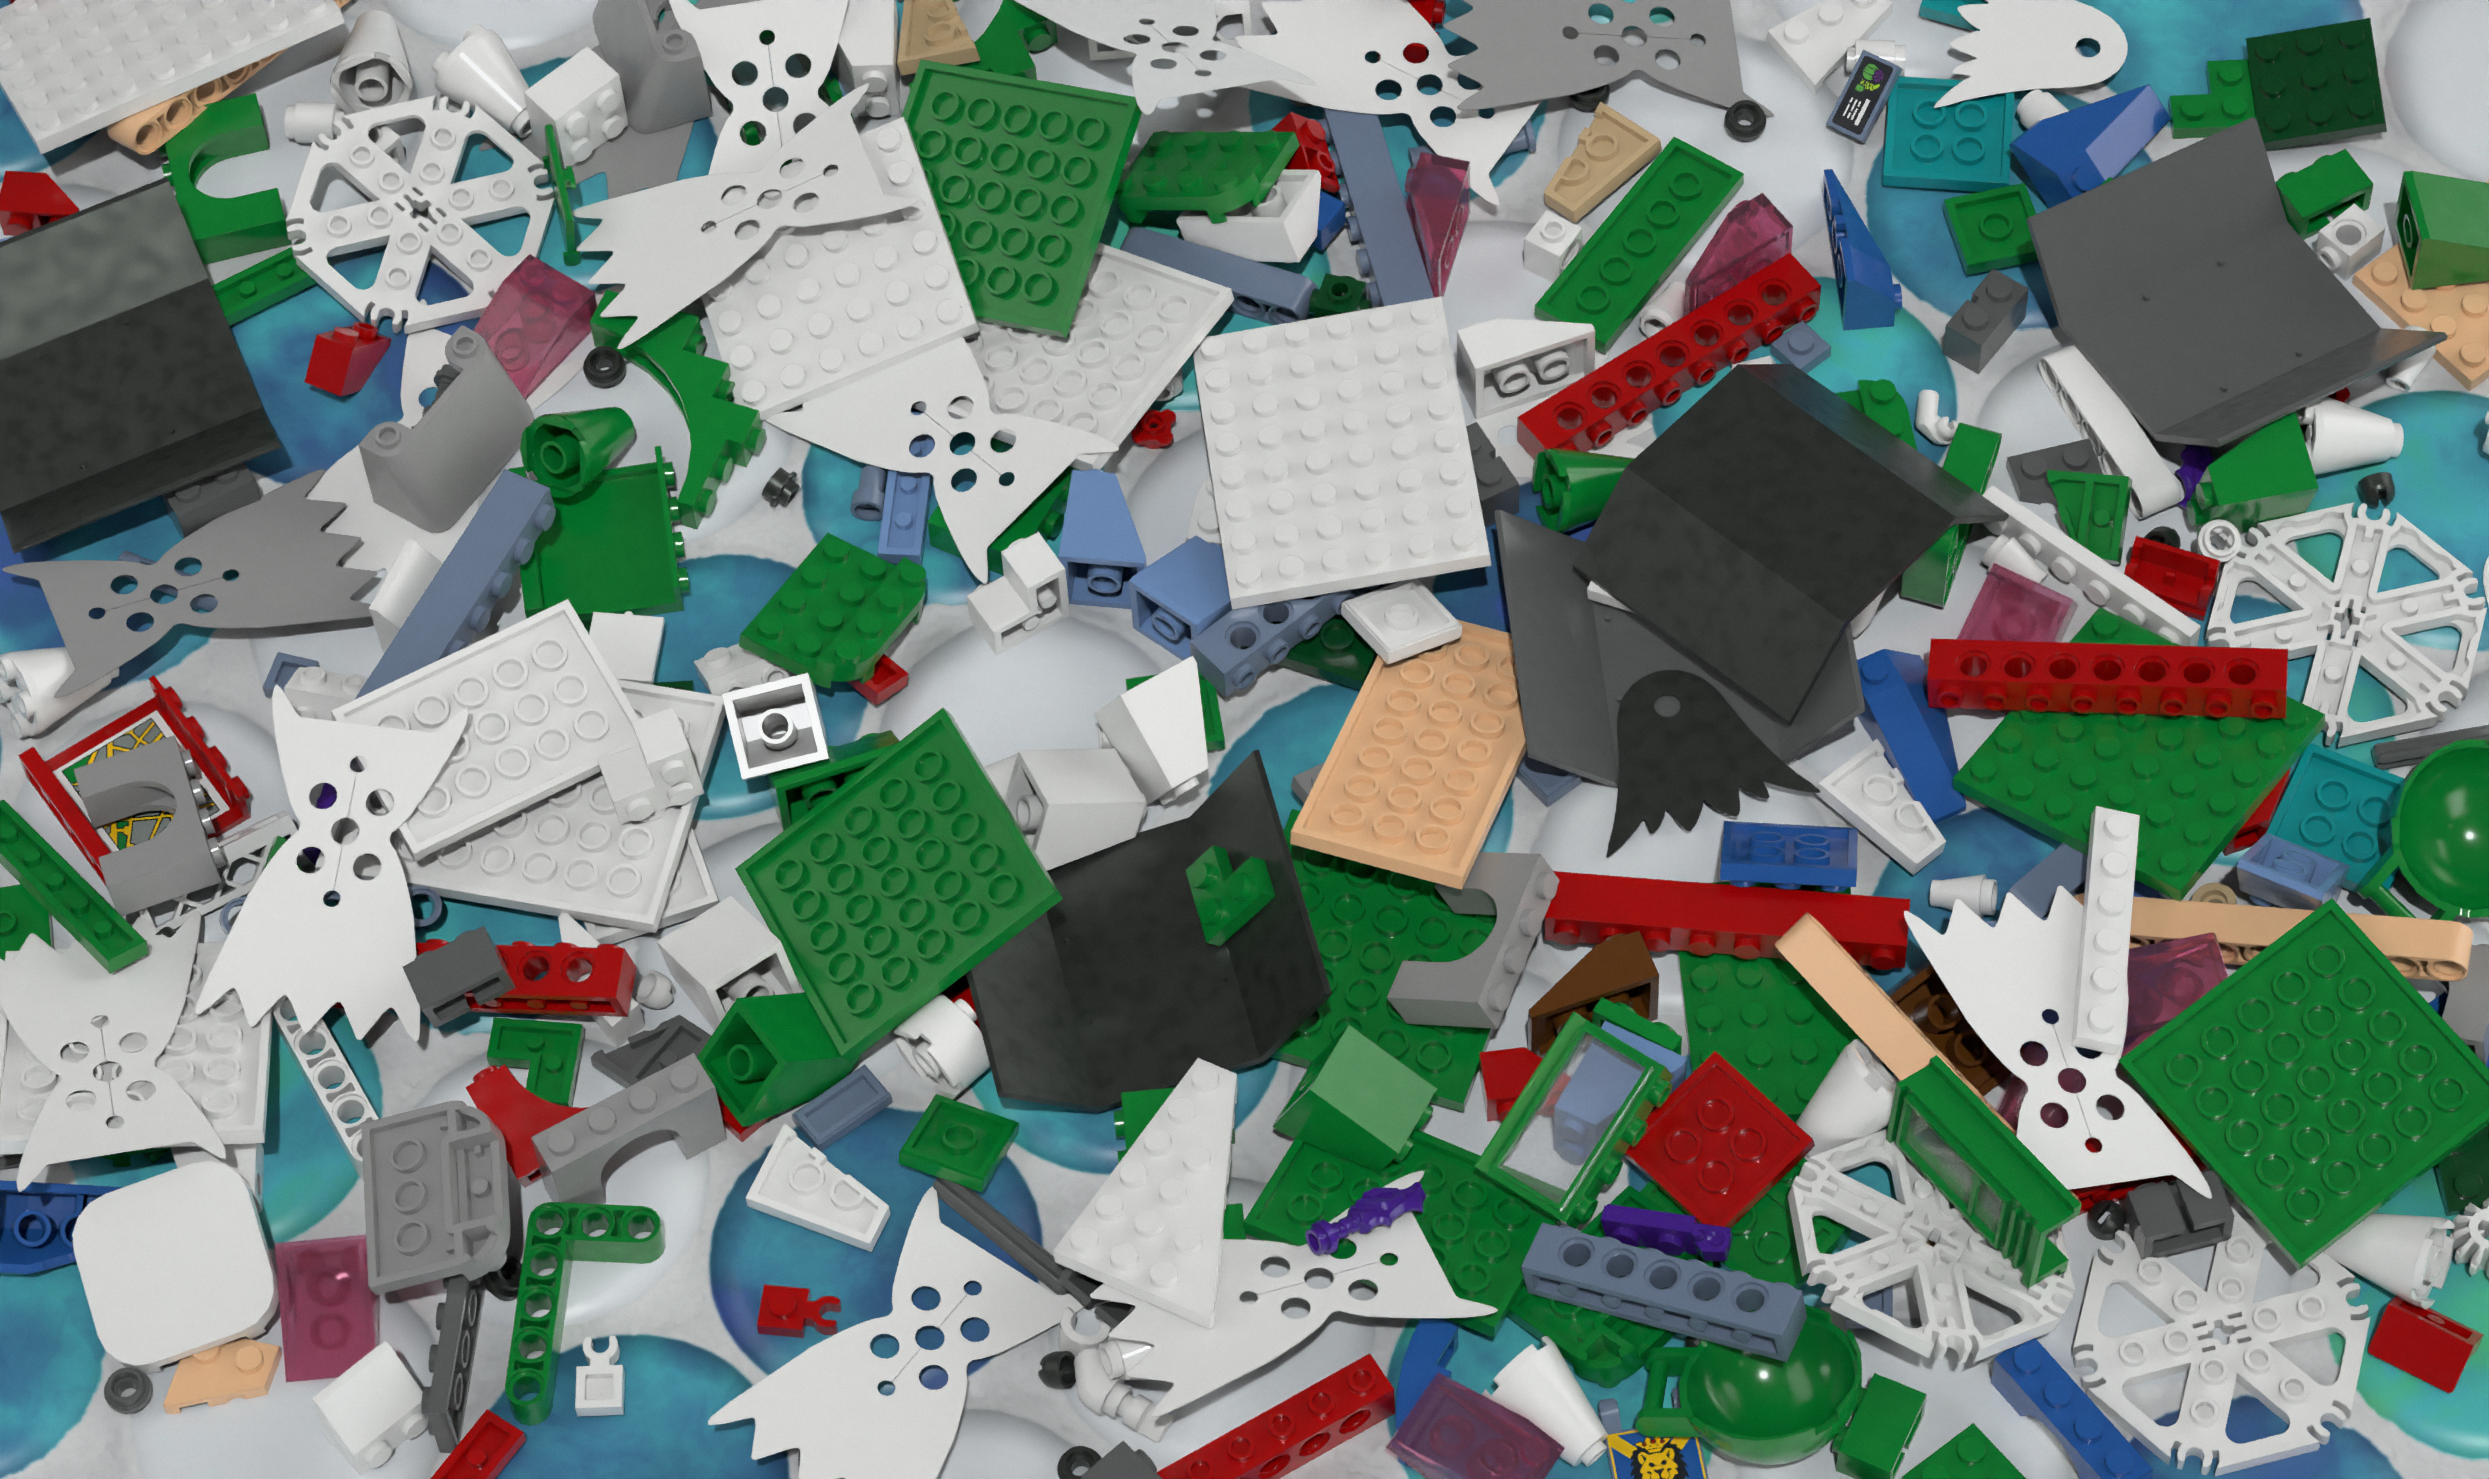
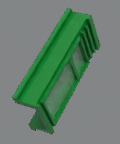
(1982, 1169)

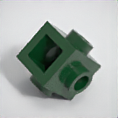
(1338, 296)

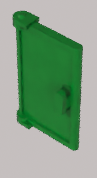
(560, 180)

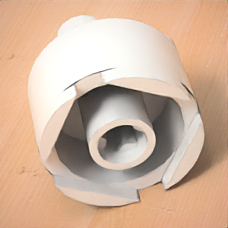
(944, 1044)

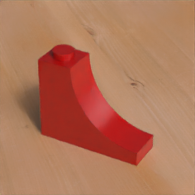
(517, 1115)

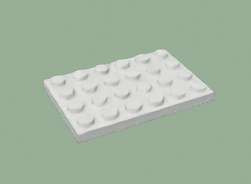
(534, 723)

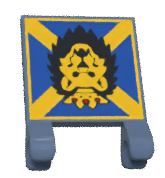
(1648, 1457)

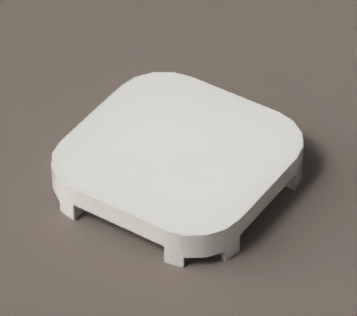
(175, 1265)

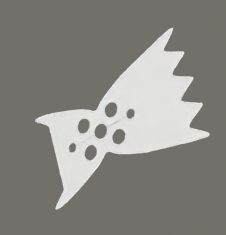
(1114, 19)
(732, 36)
(1330, 45)
(659, 232)
(875, 427)
(347, 482)
(284, 932)
(2002, 986)
(52, 1004)
(1257, 1333)
(830, 1395)

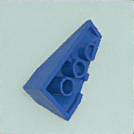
(2089, 143)
(1860, 269)
(1910, 731)
(40, 1224)

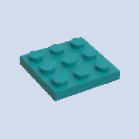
(1948, 145)
(2339, 811)

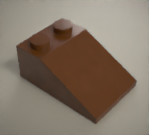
(1613, 970)
(1936, 1014)

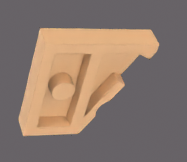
(223, 1373)

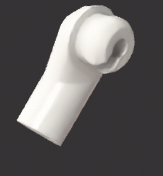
(1929, 423)

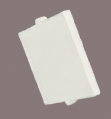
(628, 644)

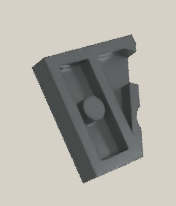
(651, 1051)

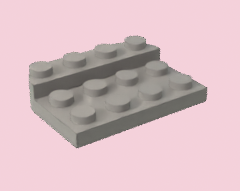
(434, 1196)

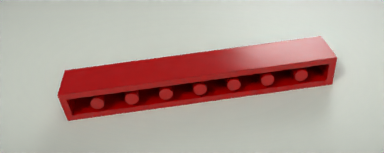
(1722, 917)

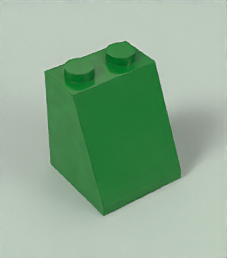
(2443, 229)
(2257, 480)
(771, 1056)
(1357, 1103)

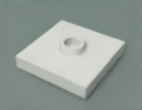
(1401, 620)

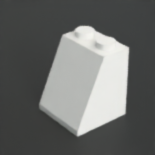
(869, 55)
(776, 726)
(1160, 732)
(1073, 802)
(726, 958)

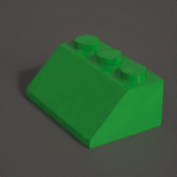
(804, 787)

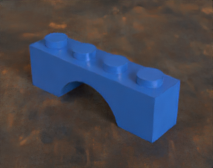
(2043, 1389)

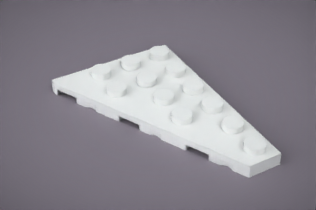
(1163, 1206)

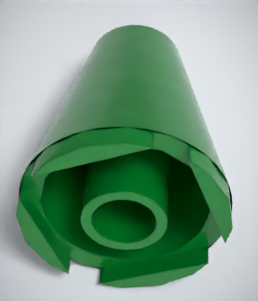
(574, 447)
(1574, 486)

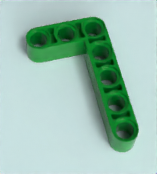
(1972, 462)
(551, 1291)

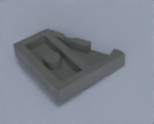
(2030, 469)

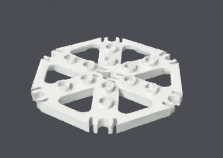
(391, 217)
(2377, 630)
(1900, 1252)
(2213, 1367)

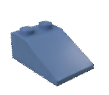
(2289, 875)

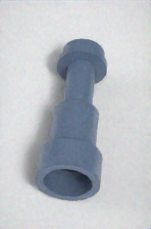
(869, 497)

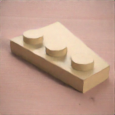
(933, 33)
(1602, 161)

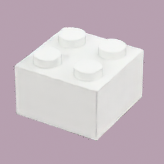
(582, 105)

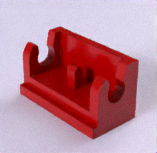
(2174, 575)

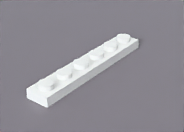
(2090, 573)
(2105, 930)

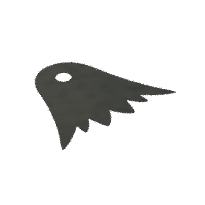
(1687, 756)

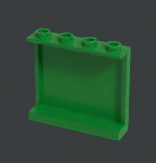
(611, 546)

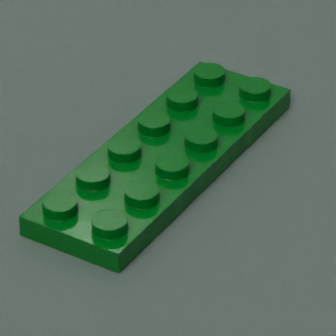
(1641, 242)

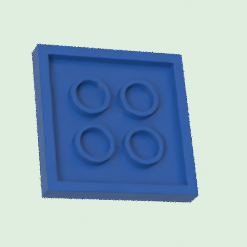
(1789, 855)

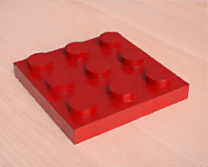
(1718, 1144)

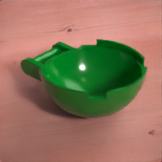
(2440, 835)
(1755, 1403)

